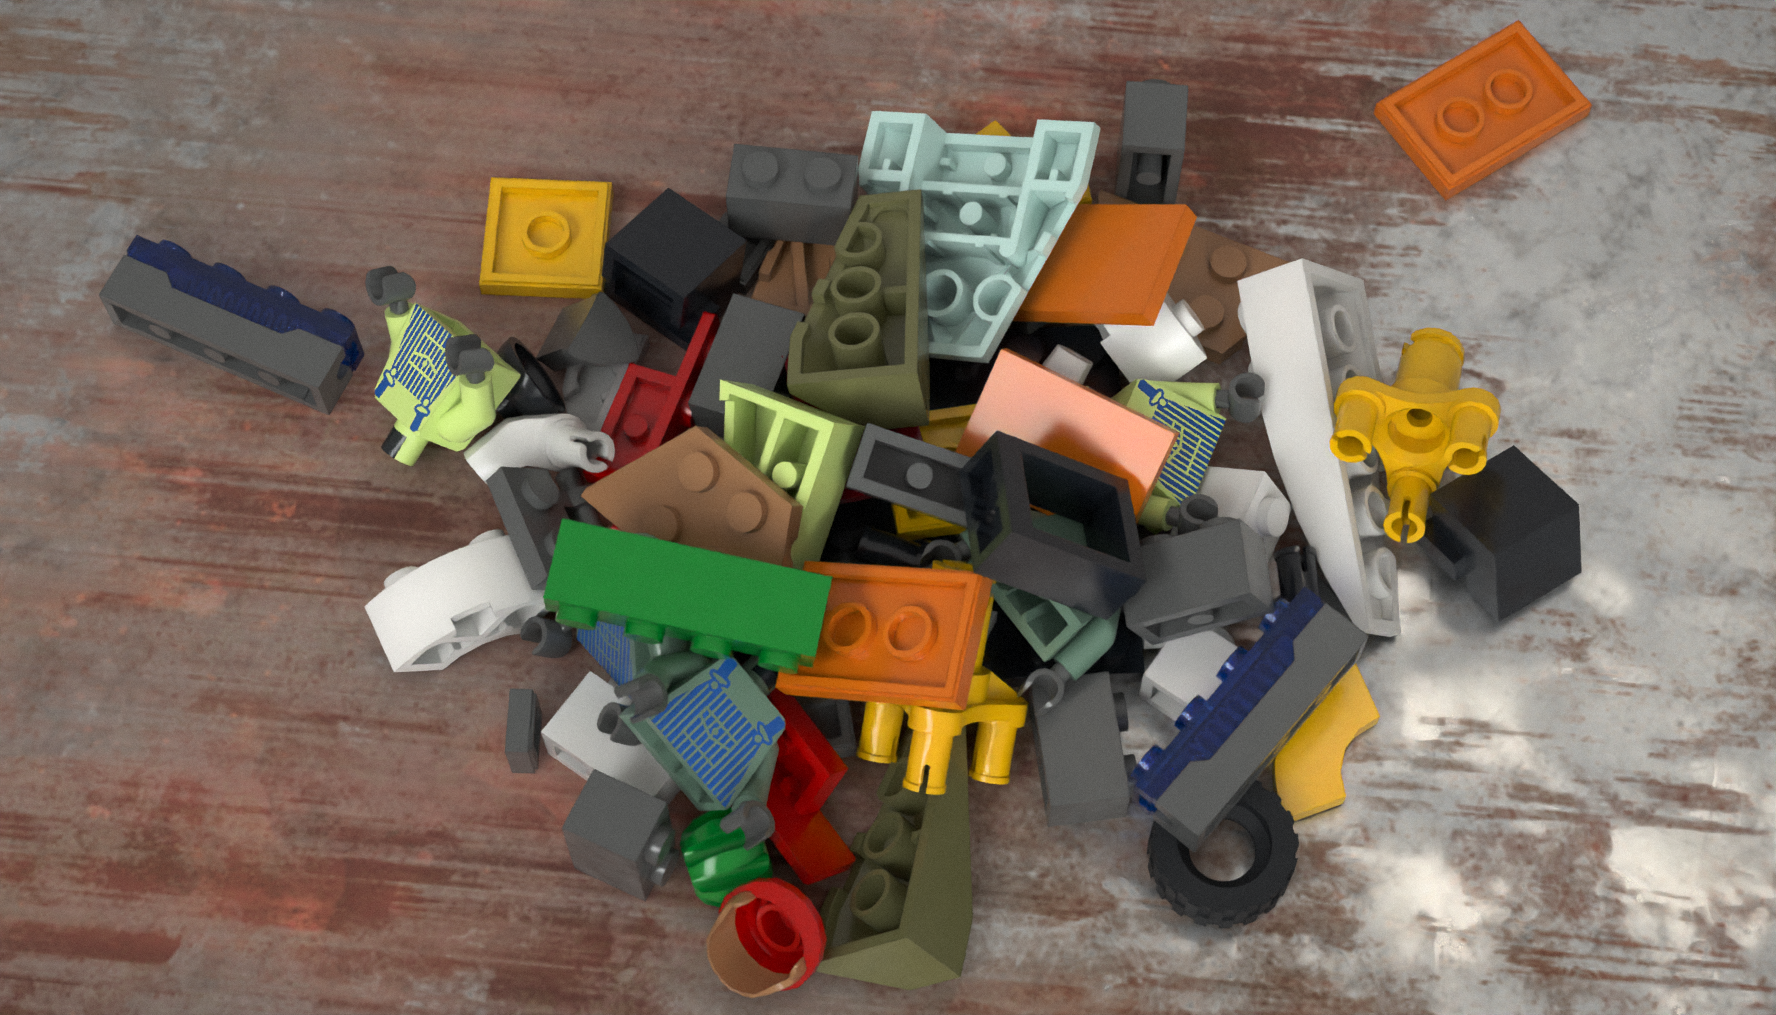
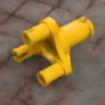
(1416, 426)
(988, 703)

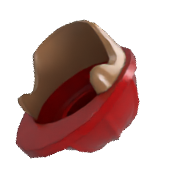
(766, 938)

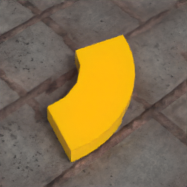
(1311, 763)

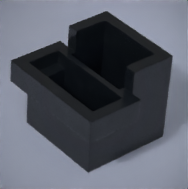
(673, 266)
(1505, 532)

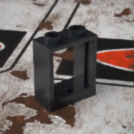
(1008, 549)

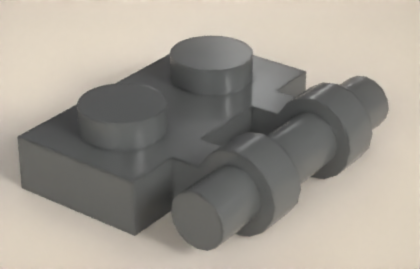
(534, 510)

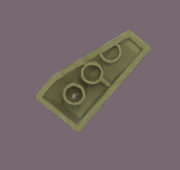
(868, 321)
(910, 891)

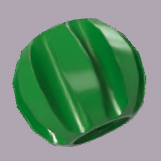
(718, 859)

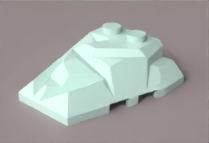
(987, 215)

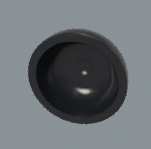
(534, 390)

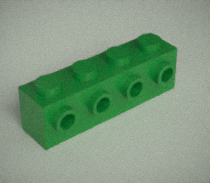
(687, 595)

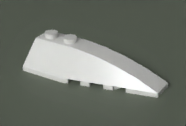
(1304, 339)

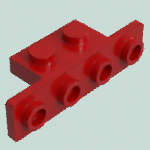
(654, 404)
(800, 785)

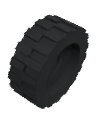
(1234, 900)

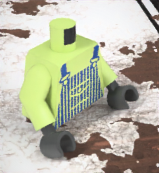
(437, 373)
(1193, 412)

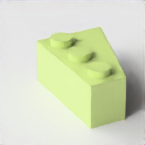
(798, 450)

